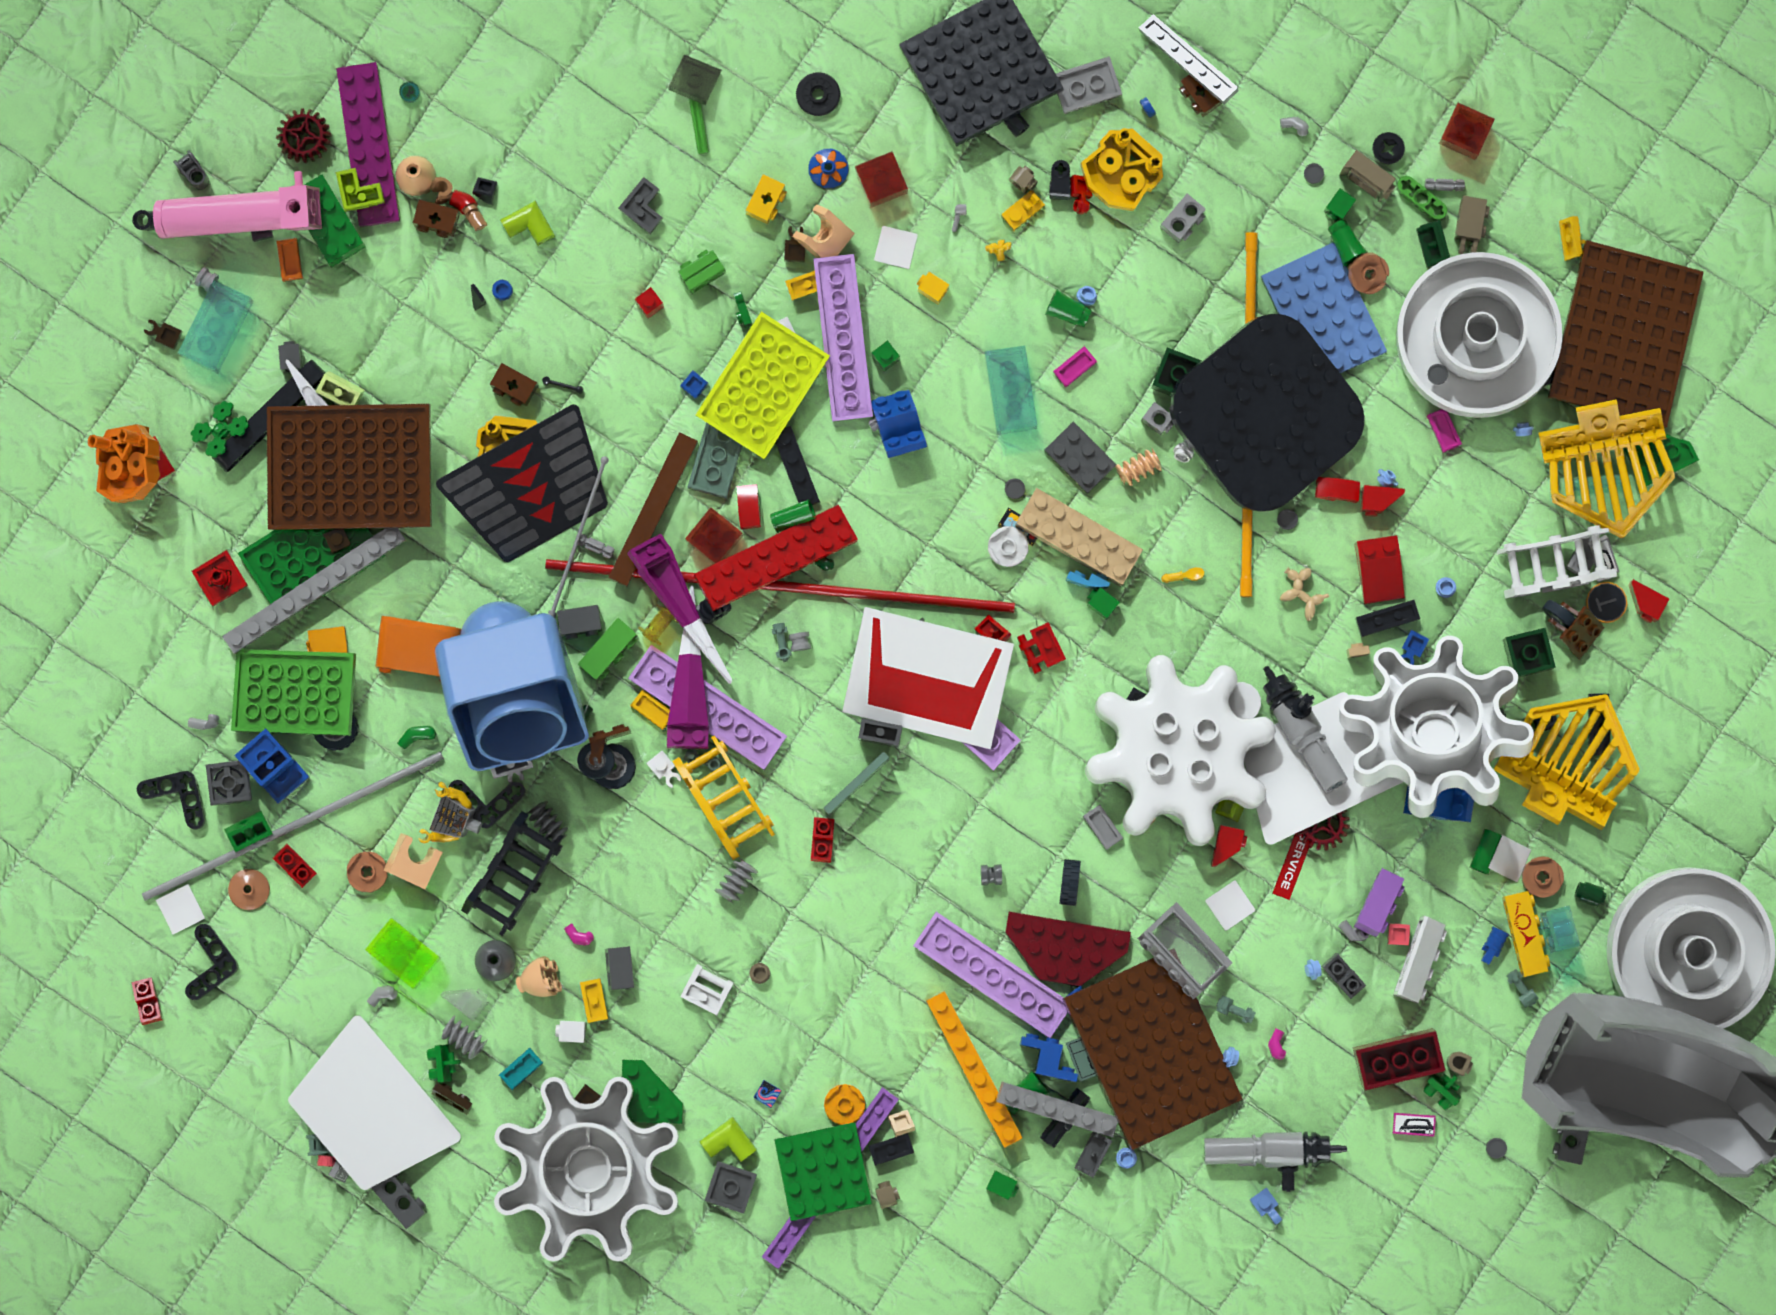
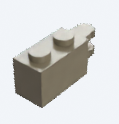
(1470, 222)

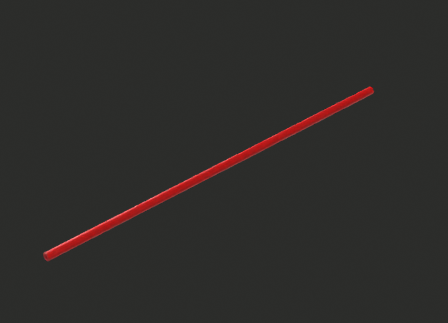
(820, 589)

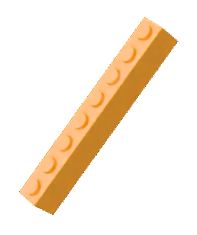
(973, 1069)

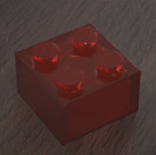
(1466, 131)
(881, 179)
(714, 536)

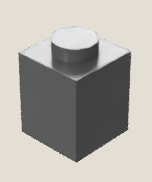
(291, 352)

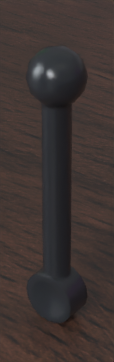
(546, 380)

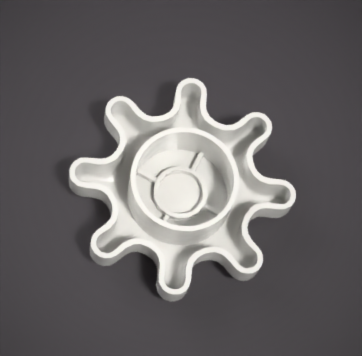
(1436, 726)
(1180, 750)
(586, 1168)

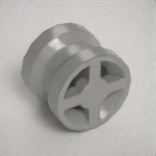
(205, 278)
(799, 641)

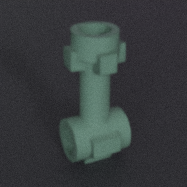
(783, 652)
(713, 764)
(1527, 997)
(1225, 1006)

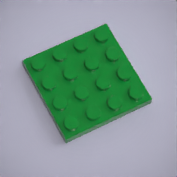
(823, 1171)

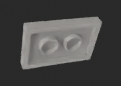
(1088, 85)

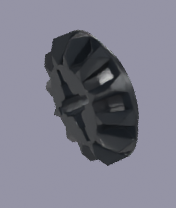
(1389, 139)

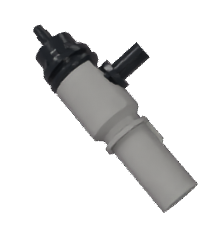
(1302, 728)
(1273, 1150)

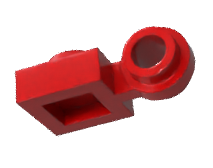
(1079, 189)

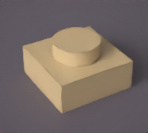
(1358, 650)
(901, 1123)

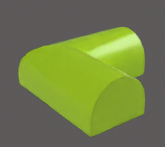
(357, 197)
(529, 218)
(729, 1135)

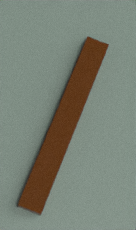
(654, 506)

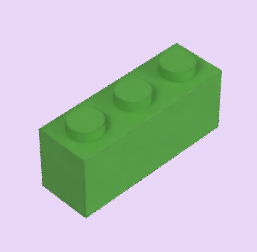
(608, 650)

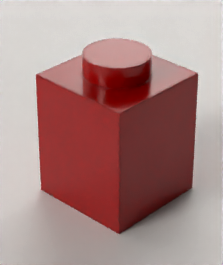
(649, 302)

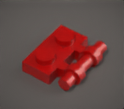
(1047, 645)

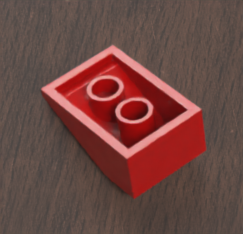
(1380, 569)

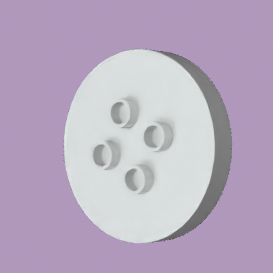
(1487, 326)
(1692, 945)

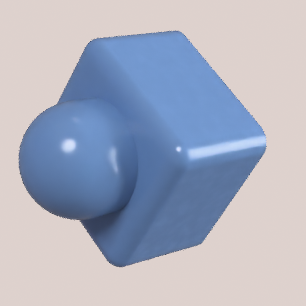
(510, 687)

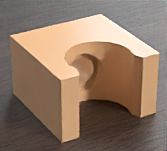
(831, 237)
(404, 868)

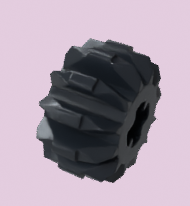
(709, 616)

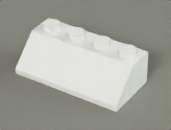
(1419, 959)

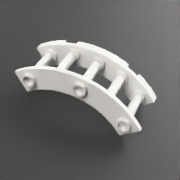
(1563, 581)

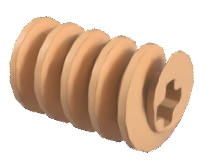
(1139, 467)

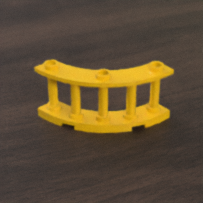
(708, 806)

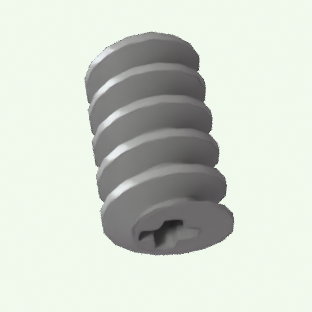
(736, 880)
(463, 1038)

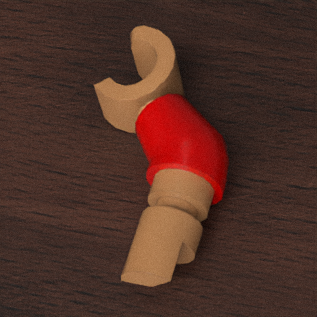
(460, 200)

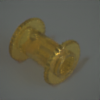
(658, 625)

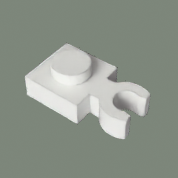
(662, 766)

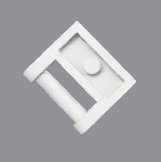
(704, 996)

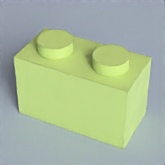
(339, 390)

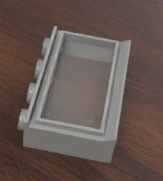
(1184, 951)

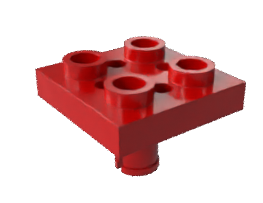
(206, 573)

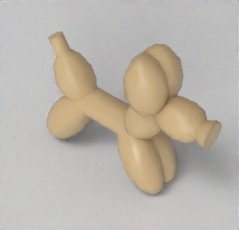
(1297, 591)

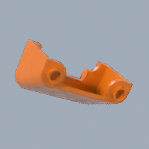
(410, 645)

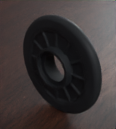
(821, 106)

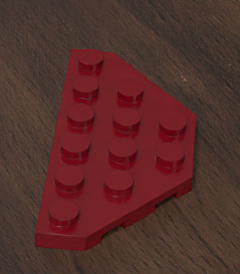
(1065, 949)

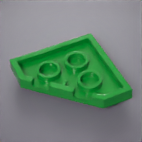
(1679, 452)
(651, 1097)

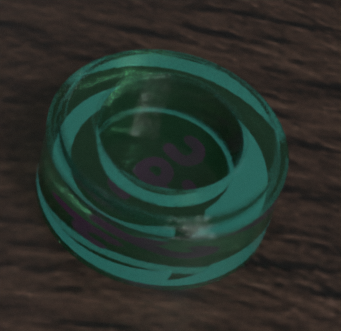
(409, 92)

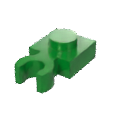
(743, 314)

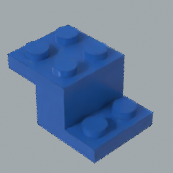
(898, 423)
(272, 766)
(1451, 805)
(1049, 1058)

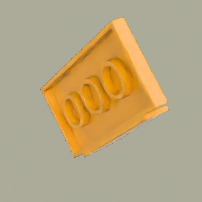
(327, 640)

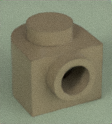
(1023, 179)
(1459, 1063)
(886, 1194)

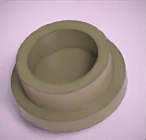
(759, 973)

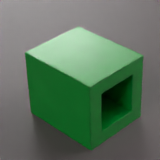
(1339, 205)
(885, 356)
(1102, 602)
(1002, 1185)

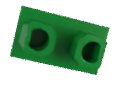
(444, 1062)
(1450, 1096)

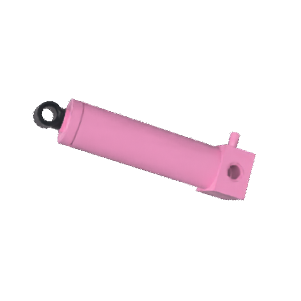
(287, 208)

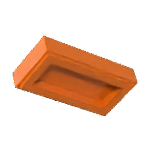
(289, 259)

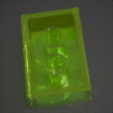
(403, 953)

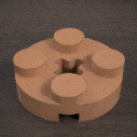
(1358, 269)
(1550, 868)
(355, 872)

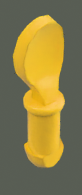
(1192, 574)

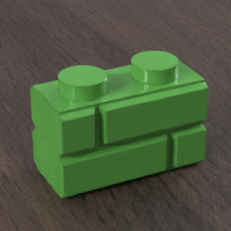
(701, 271)

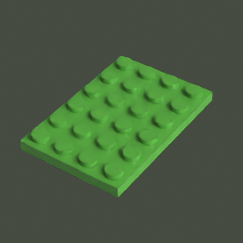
(293, 692)

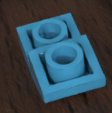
(1094, 582)

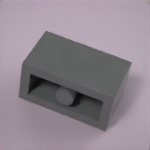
(579, 621)
(880, 732)

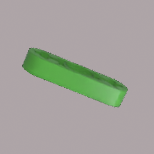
(1406, 193)

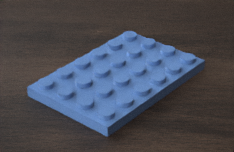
(1323, 300)

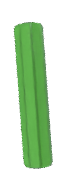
(699, 129)

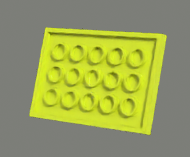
(762, 385)

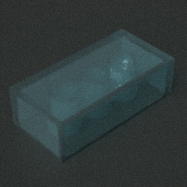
(215, 327)
(1010, 390)

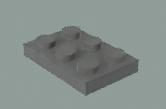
(1080, 457)

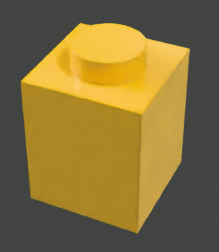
(932, 287)

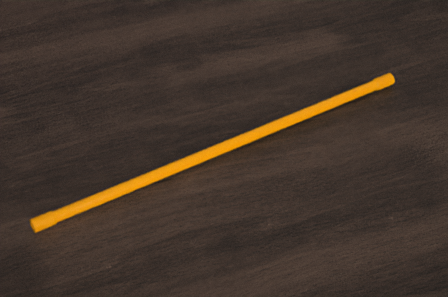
(1251, 245)

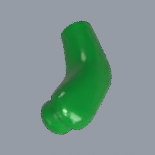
(416, 733)

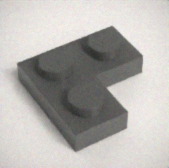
(637, 207)

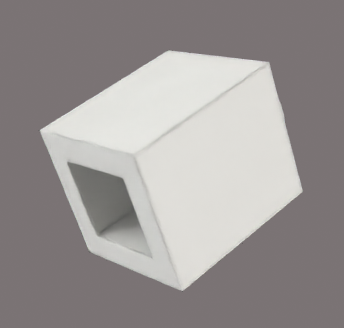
(571, 1031)

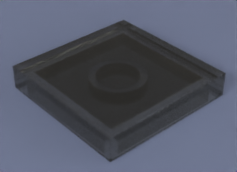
(694, 79)

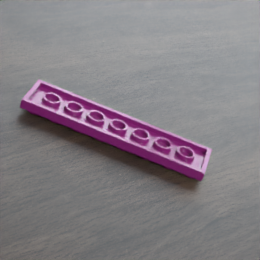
(368, 138)

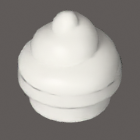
(1183, 452)

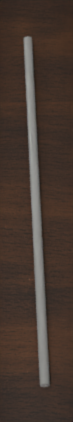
(294, 825)

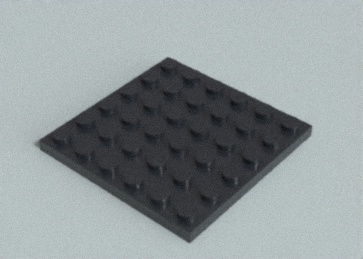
(981, 68)

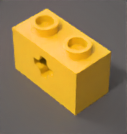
(765, 188)

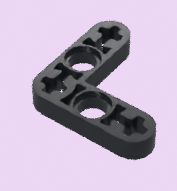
(177, 787)
(483, 809)
(218, 962)

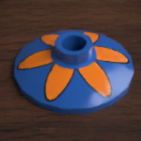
(828, 178)

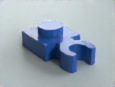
(1414, 645)

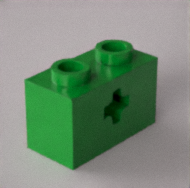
(248, 831)

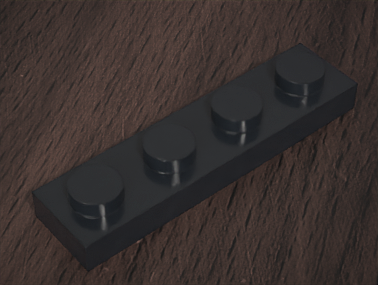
(796, 467)

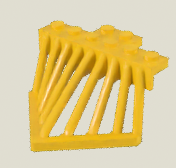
(1601, 431)
(1553, 790)

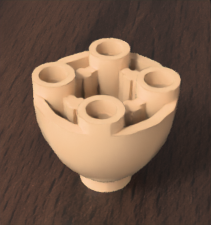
(417, 183)
(540, 978)

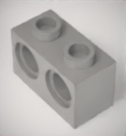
(1179, 215)

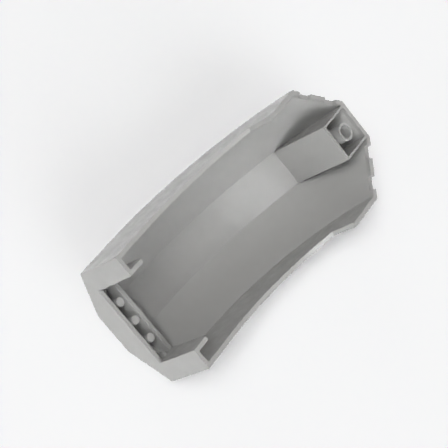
(1654, 1079)

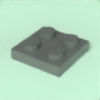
(730, 1187)

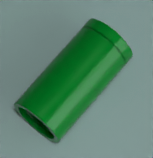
(792, 516)
(1485, 851)

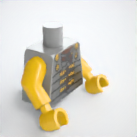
(452, 817)

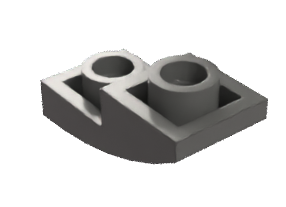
(1343, 975)

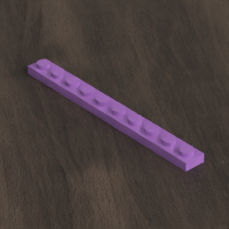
(866, 1128)

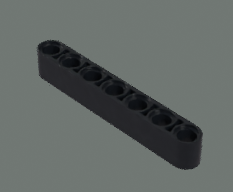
(289, 395)

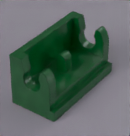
(1433, 243)

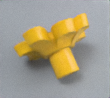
(999, 249)

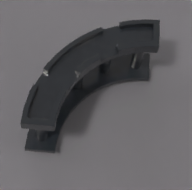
(499, 864)

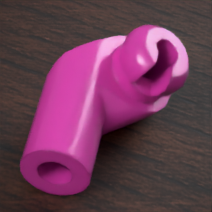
(578, 937)
(1274, 1045)

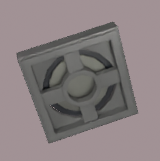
(230, 782)

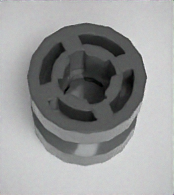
(991, 874)

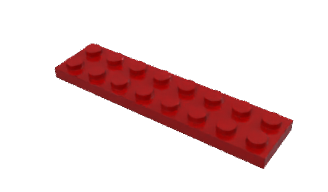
(775, 558)

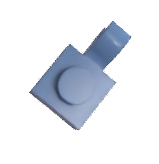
(1265, 1203)

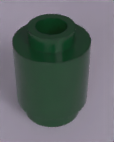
(1590, 894)

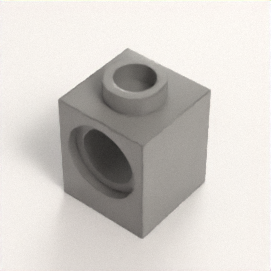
(1155, 410)

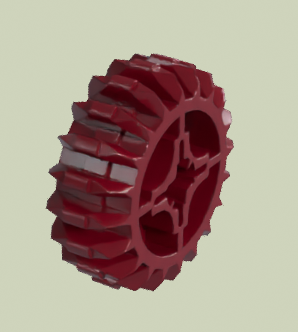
(305, 127)
(1329, 830)

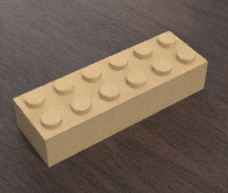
(1078, 537)

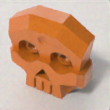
(126, 463)

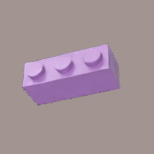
(1380, 903)

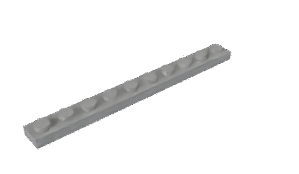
(313, 588)

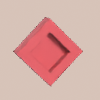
(1398, 934)

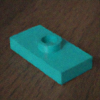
(521, 1068)

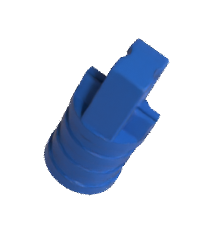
(1494, 944)

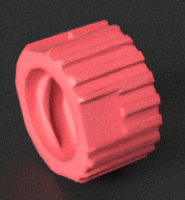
(326, 1160)

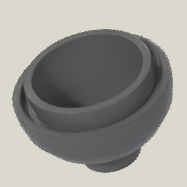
(504, 966)

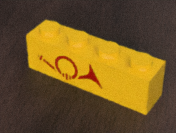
(1525, 933)

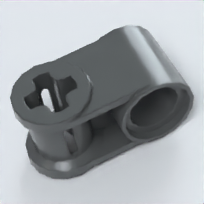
(190, 169)

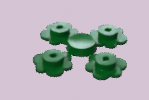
(220, 430)

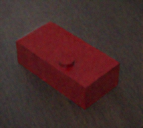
(1399, 1059)

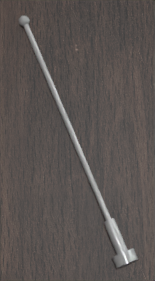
(604, 460)

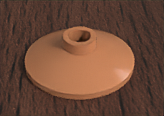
(259, 891)

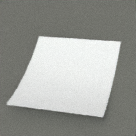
(1509, 858)
(180, 909)

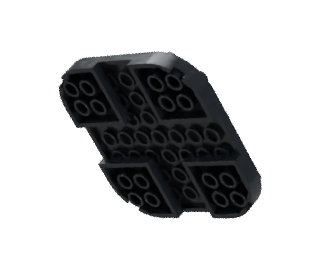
(1267, 412)

